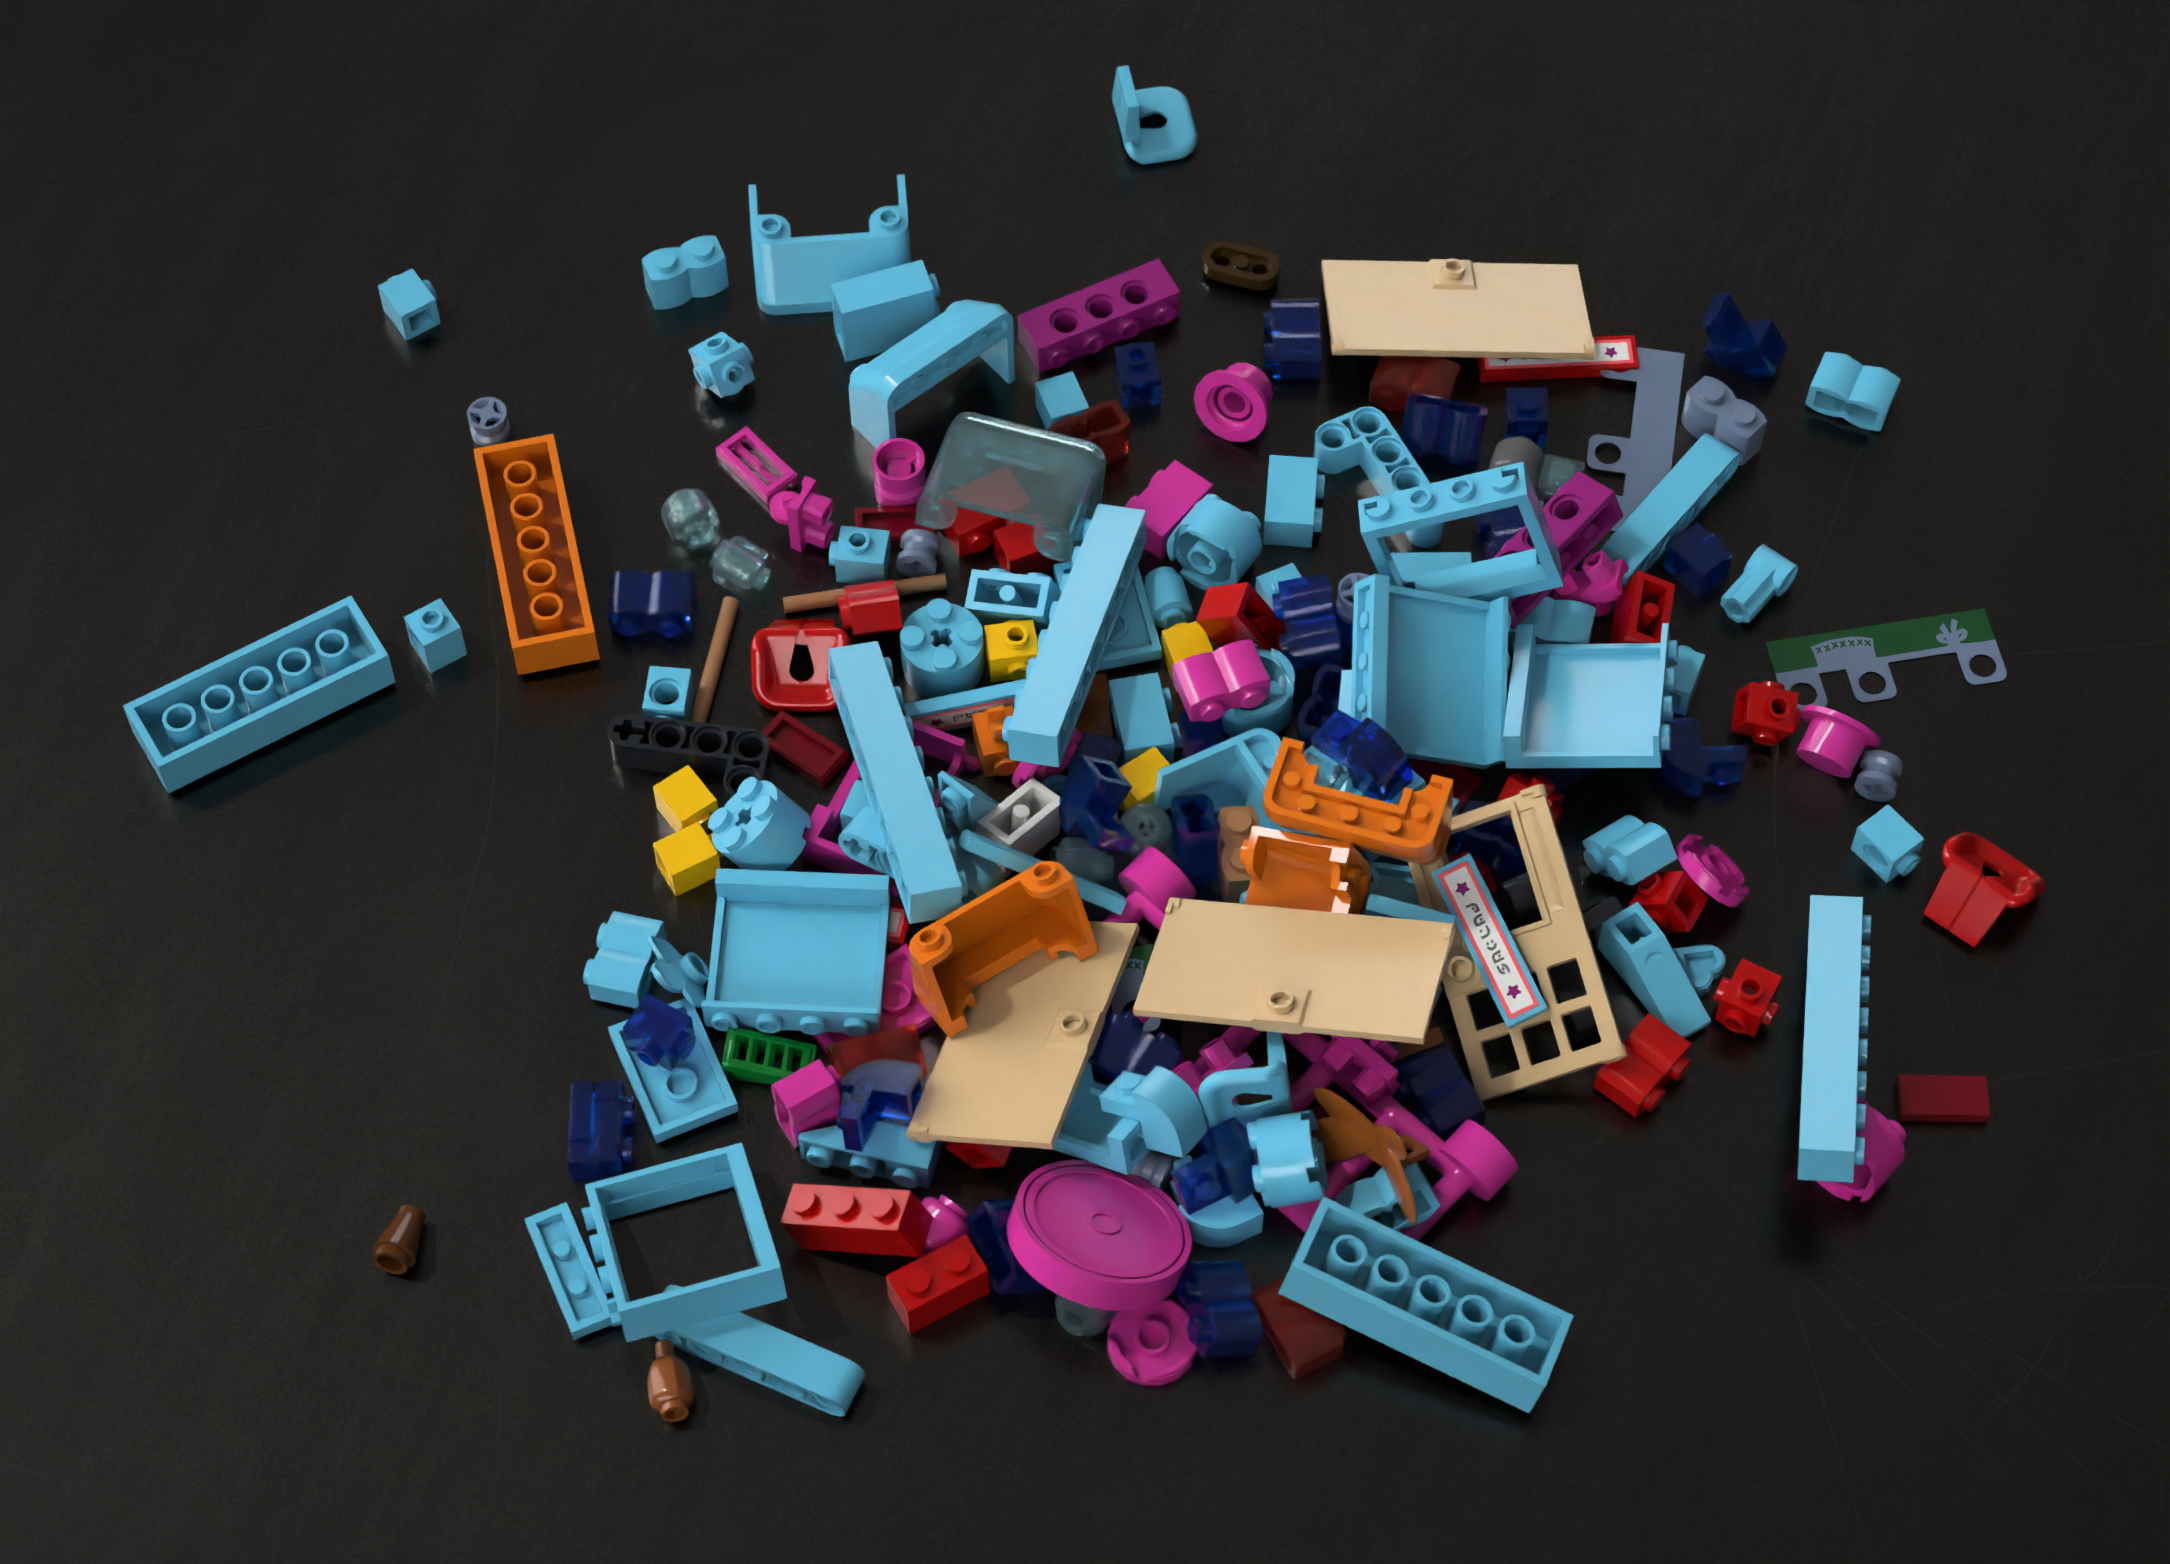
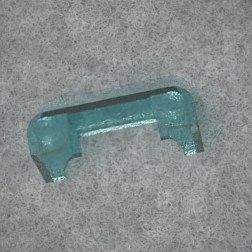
(1017, 477)

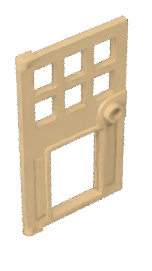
(1543, 945)

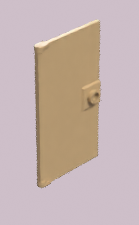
(1456, 309)
(1295, 970)
(1023, 1048)

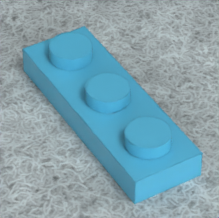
(569, 1270)

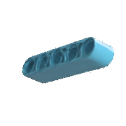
(1672, 504)
(772, 1359)

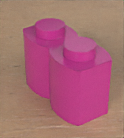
(1221, 681)
(807, 1100)

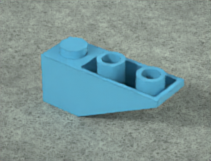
(961, 804)
(1652, 970)
(885, 1155)

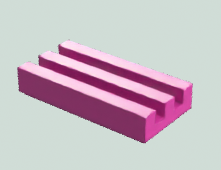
(776, 485)

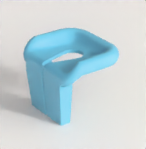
(1152, 145)
(1222, 1086)

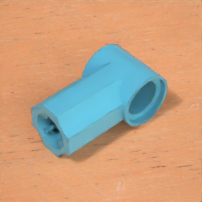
(1763, 577)

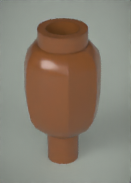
(670, 1383)

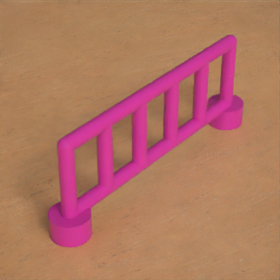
(1467, 1159)

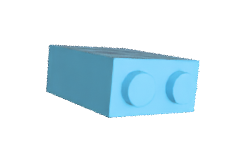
(882, 308)

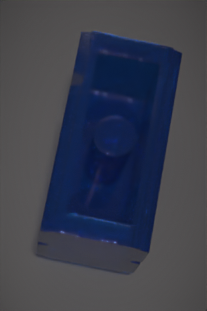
(598, 1130)

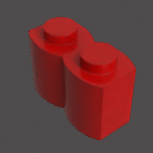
(870, 608)
(1653, 1059)

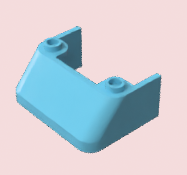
(798, 272)
(927, 358)
(1227, 773)

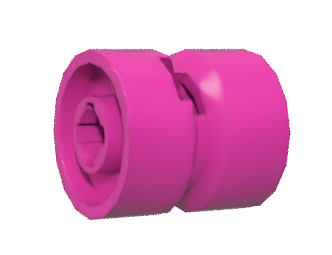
(898, 472)

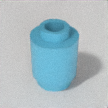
(1167, 597)

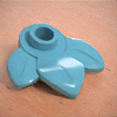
(679, 972)

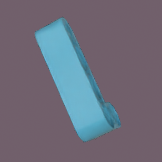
(1370, 441)
(863, 844)

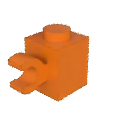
(991, 748)

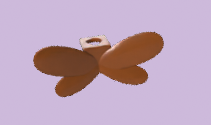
(1352, 1134)

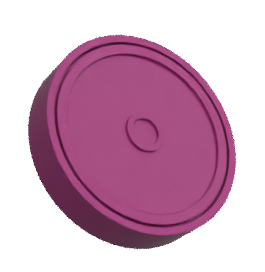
(1099, 1235)

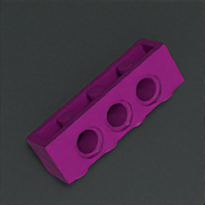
(1099, 315)
(1578, 520)

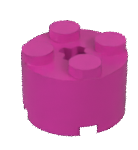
(1882, 1156)

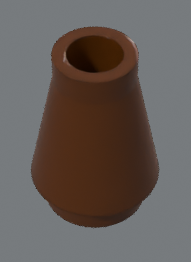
(399, 1243)

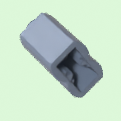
(1715, 410)

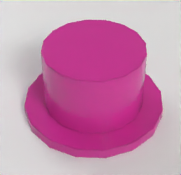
(1234, 402)
(1834, 740)

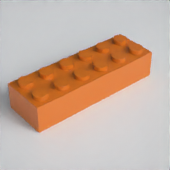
(536, 554)

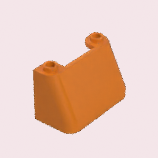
(1409, 831)
(1304, 872)
(994, 933)

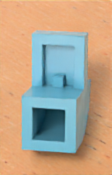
(1163, 1105)
(1223, 1221)

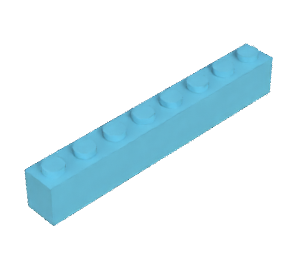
(1075, 636)
(895, 782)
(1832, 1040)

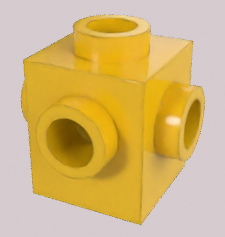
(1010, 648)

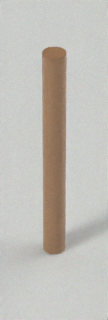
(829, 598)
(714, 660)

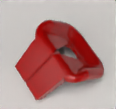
(771, 661)
(1970, 901)

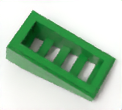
(755, 1042)

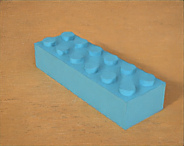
(259, 694)
(1426, 1305)

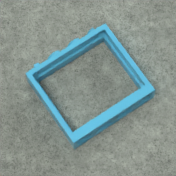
(1456, 499)
(664, 1186)

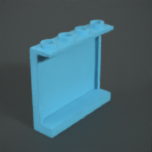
(1432, 671)
(1589, 703)
(798, 952)

